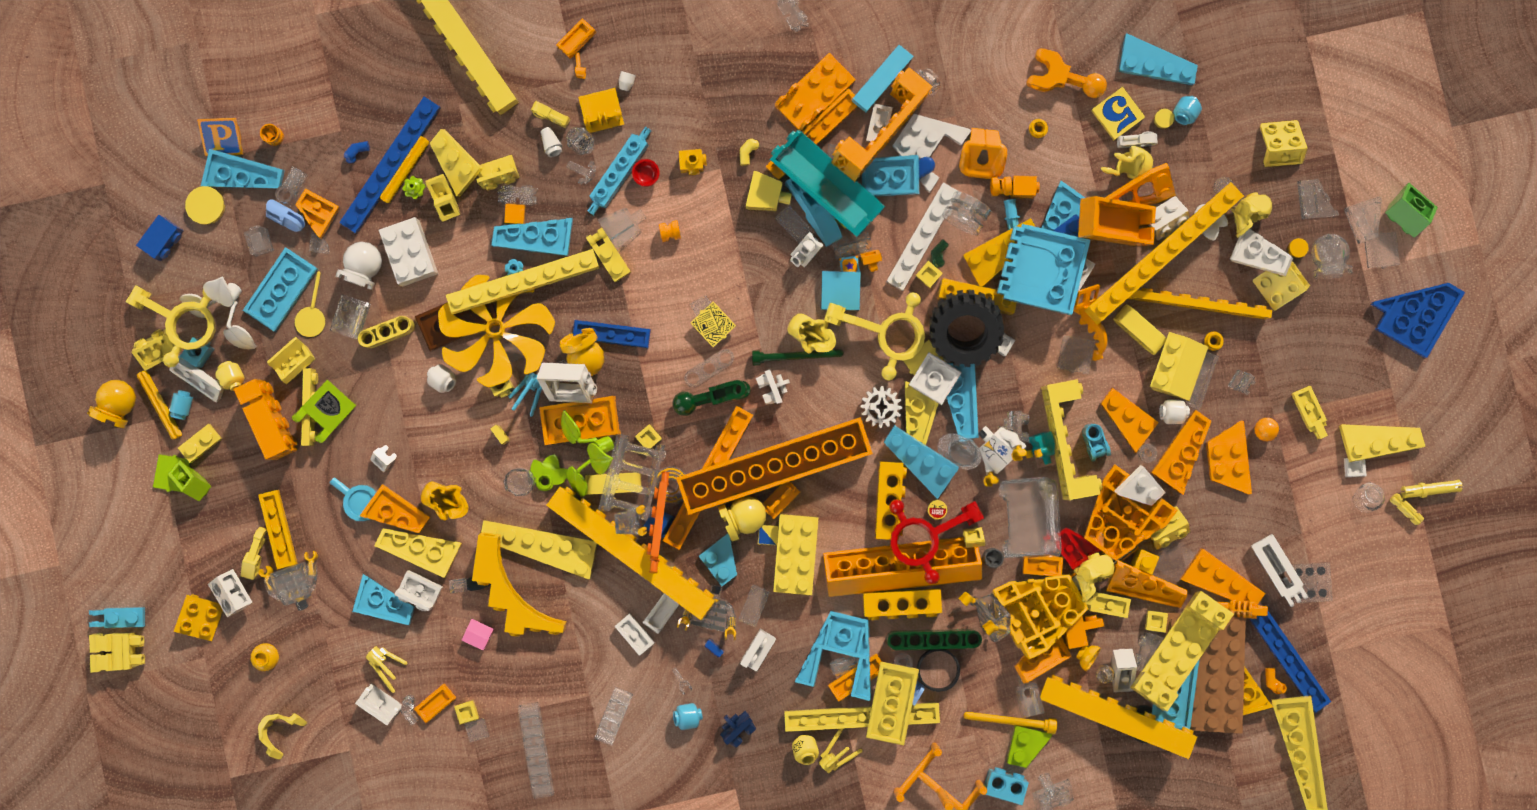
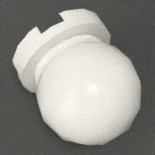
(361, 264)

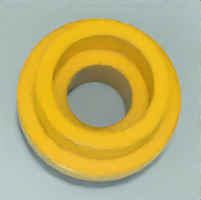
(1041, 123)
(1219, 341)

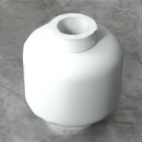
(441, 378)
(1174, 411)

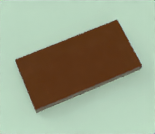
(430, 329)

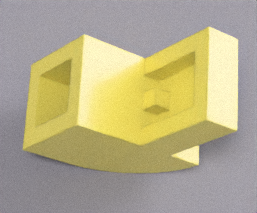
(443, 197)

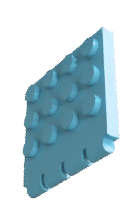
(1043, 268)

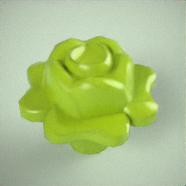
(413, 187)

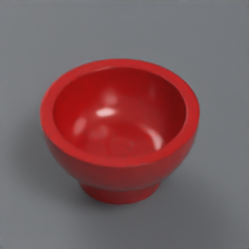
(645, 172)

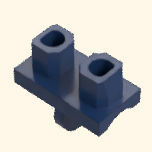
(735, 726)

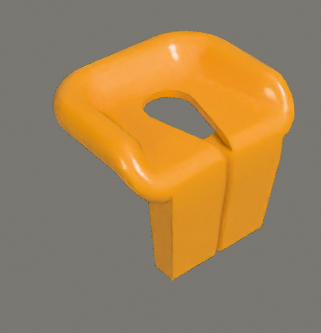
(997, 154)

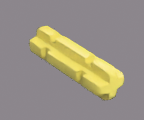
(1406, 509)

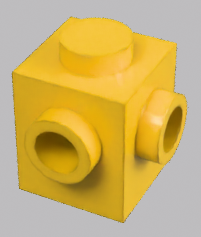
(692, 161)

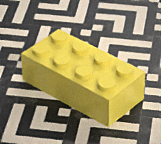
(795, 554)

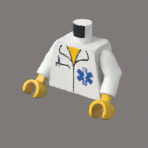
(999, 451)

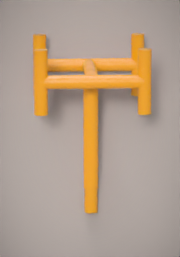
(946, 799)

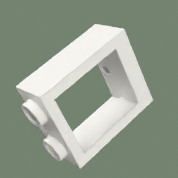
(552, 373)

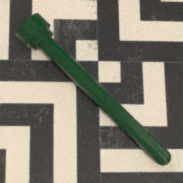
(759, 357)

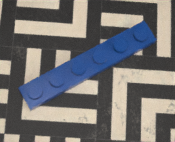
(1290, 660)

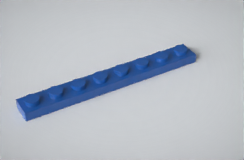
(389, 164)

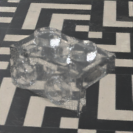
(350, 316)
(1148, 644)

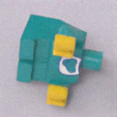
(1042, 446)

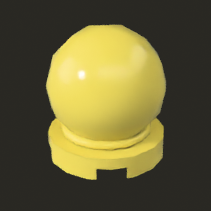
(744, 516)

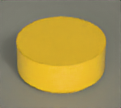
(1298, 248)

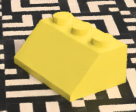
(1179, 366)

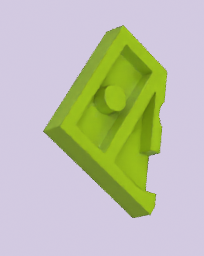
(1026, 745)

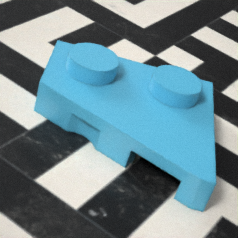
(720, 560)

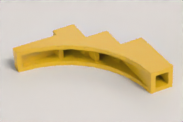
(520, 615)

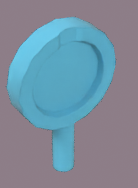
(355, 498)

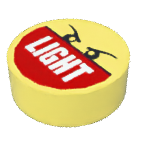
(937, 509)

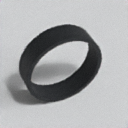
(952, 683)

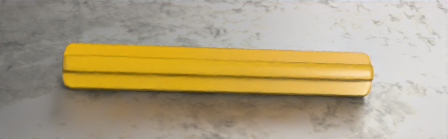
(404, 169)
(159, 404)

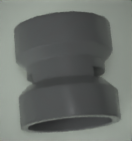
(994, 555)

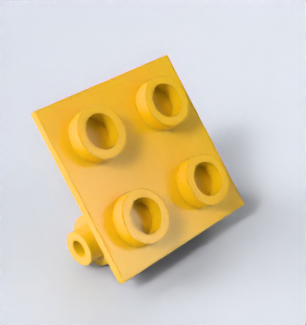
(601, 110)
(198, 617)

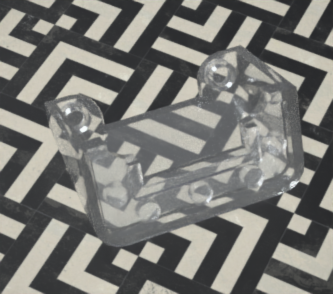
(1031, 518)

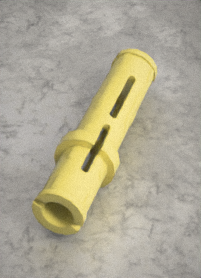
(1422, 489)

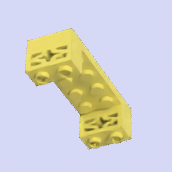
(1071, 487)
(1181, 650)

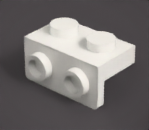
(1169, 217)
(418, 591)

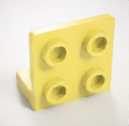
(1283, 143)
(498, 172)
(1279, 288)

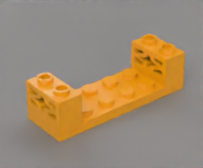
(910, 92)

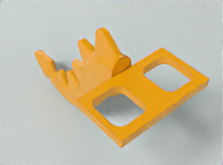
(1100, 332)

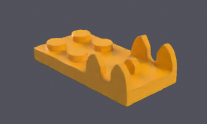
(814, 92)
(592, 419)

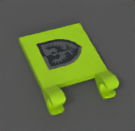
(326, 407)

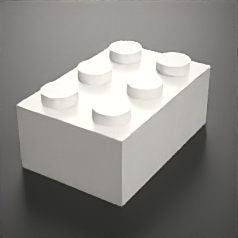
(408, 251)

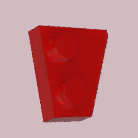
(1075, 548)

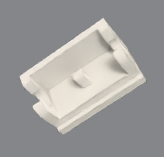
(379, 704)

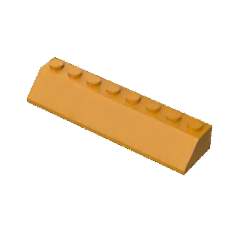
(880, 570)

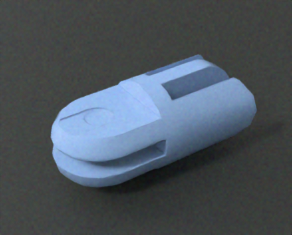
(284, 216)

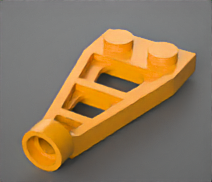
(1161, 184)

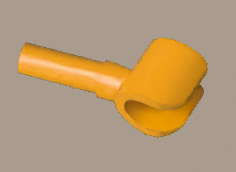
(579, 71)

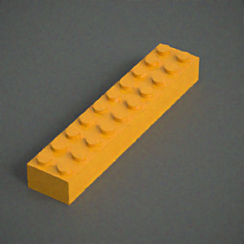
(774, 465)

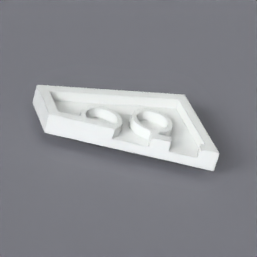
(1260, 254)

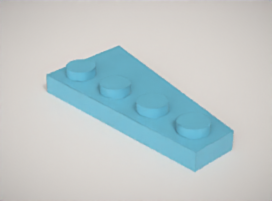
(1153, 62)
(234, 171)
(1063, 206)
(540, 237)
(963, 402)
(922, 461)

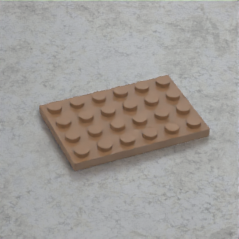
(1220, 680)

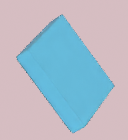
(841, 289)

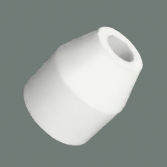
(626, 81)

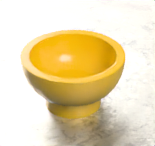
(1087, 656)
(264, 657)

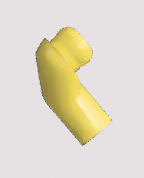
(746, 149)

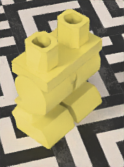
(122, 651)

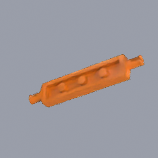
(656, 529)

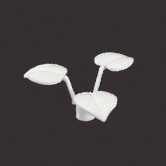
(226, 295)

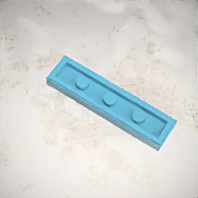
(882, 78)

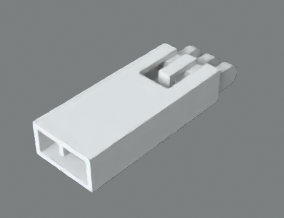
(1275, 563)

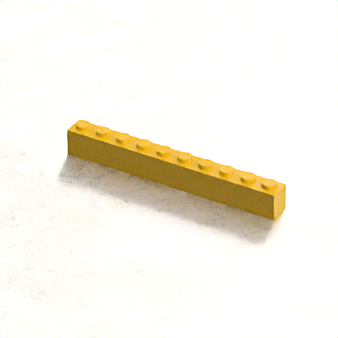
(1164, 253)
(631, 553)

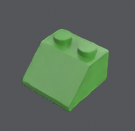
(1411, 210)

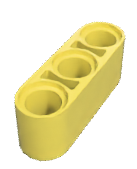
(1140, 329)
(395, 332)
(596, 482)

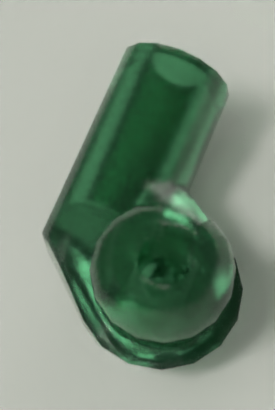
(937, 254)

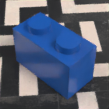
(160, 238)

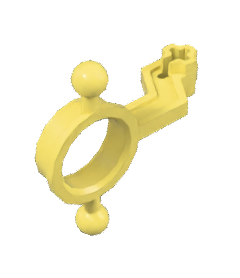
(140, 298)
(836, 314)

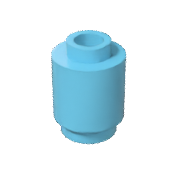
(180, 405)

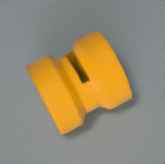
(268, 132)
(1001, 186)
(670, 231)

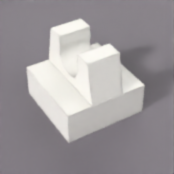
(381, 460)

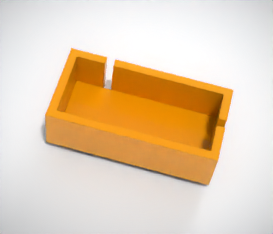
(1116, 221)
(266, 419)

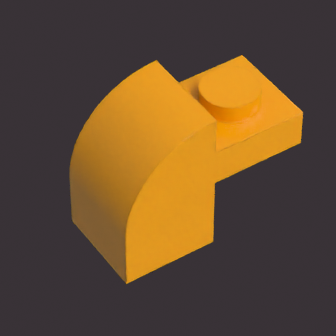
(1076, 634)

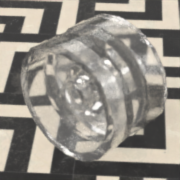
(966, 213)

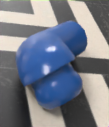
(353, 149)

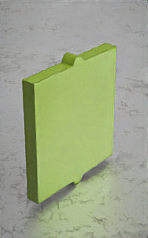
(163, 468)

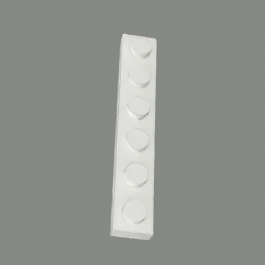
(921, 238)

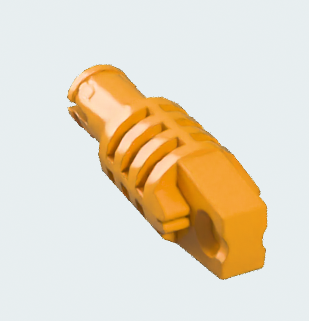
(1247, 609)

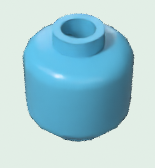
(1187, 110)
(687, 716)

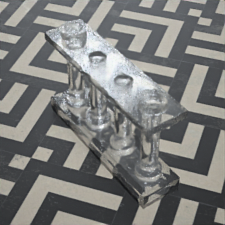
(618, 464)

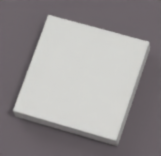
(935, 378)

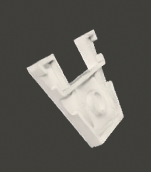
(922, 137)

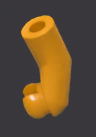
(1272, 683)

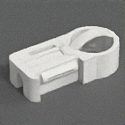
(1140, 140)

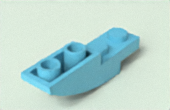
(816, 215)

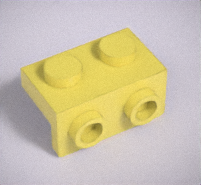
(291, 360)
(1175, 529)

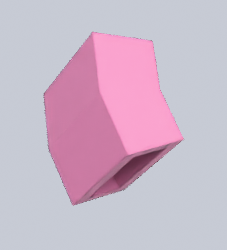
(477, 634)

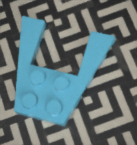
(845, 636)

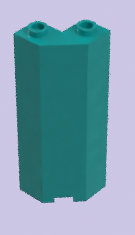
(826, 183)

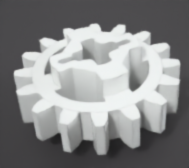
(889, 407)

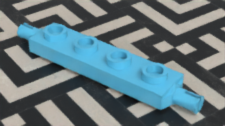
(619, 170)

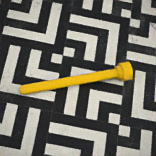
(1048, 725)

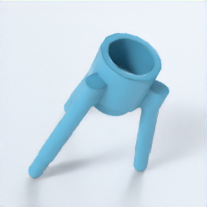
(532, 383)

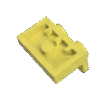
(152, 350)

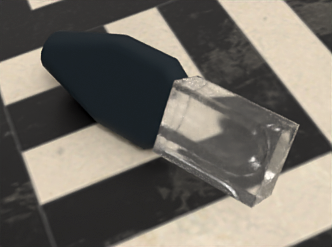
(464, 585)

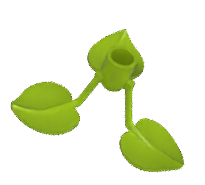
(596, 450)

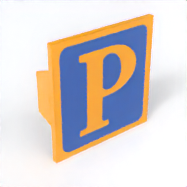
(220, 135)

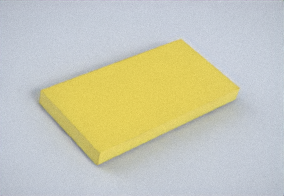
(892, 703)

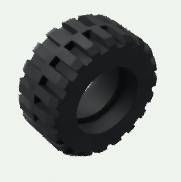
(966, 351)

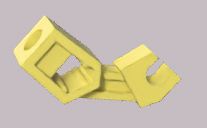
(252, 561)

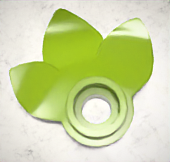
(550, 470)

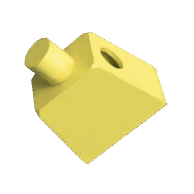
(766, 193)

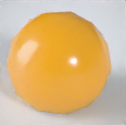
(1266, 429)

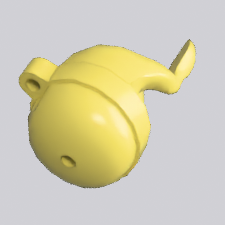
(1133, 163)

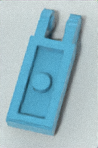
(119, 617)

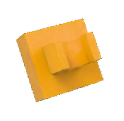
(871, 258)

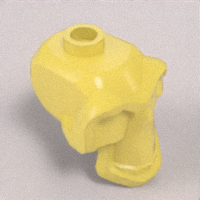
(1251, 210)
(811, 333)
(1092, 571)

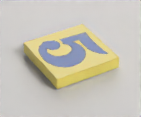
(1118, 113)

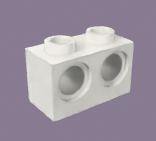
(230, 593)

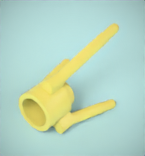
(377, 658)
(830, 761)

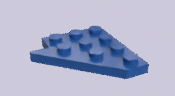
(1418, 316)

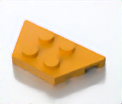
(1229, 459)

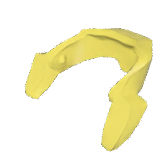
(266, 722)

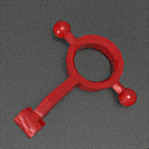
(971, 514)

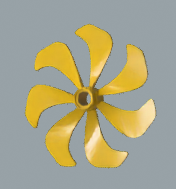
(501, 368)

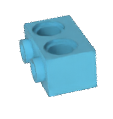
(1004, 791)

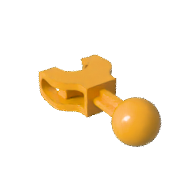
(1058, 75)

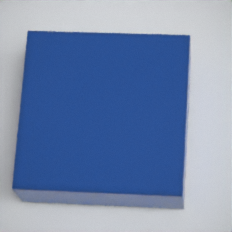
(714, 648)

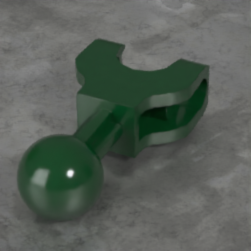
(685, 403)

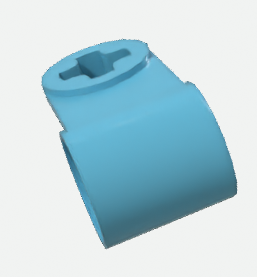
(1096, 443)

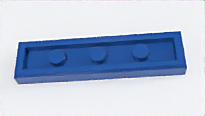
(616, 333)

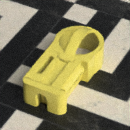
(550, 114)

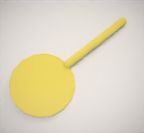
(310, 320)

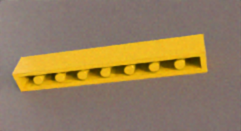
(1118, 717)

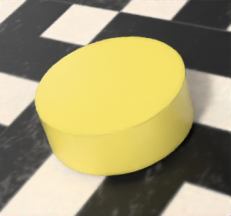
(1164, 118)

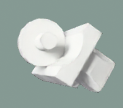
(805, 250)
(774, 396)

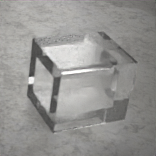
(258, 240)

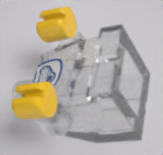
(628, 521)

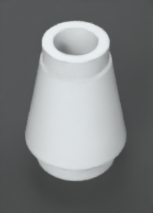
(551, 144)

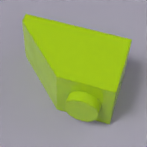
(189, 481)

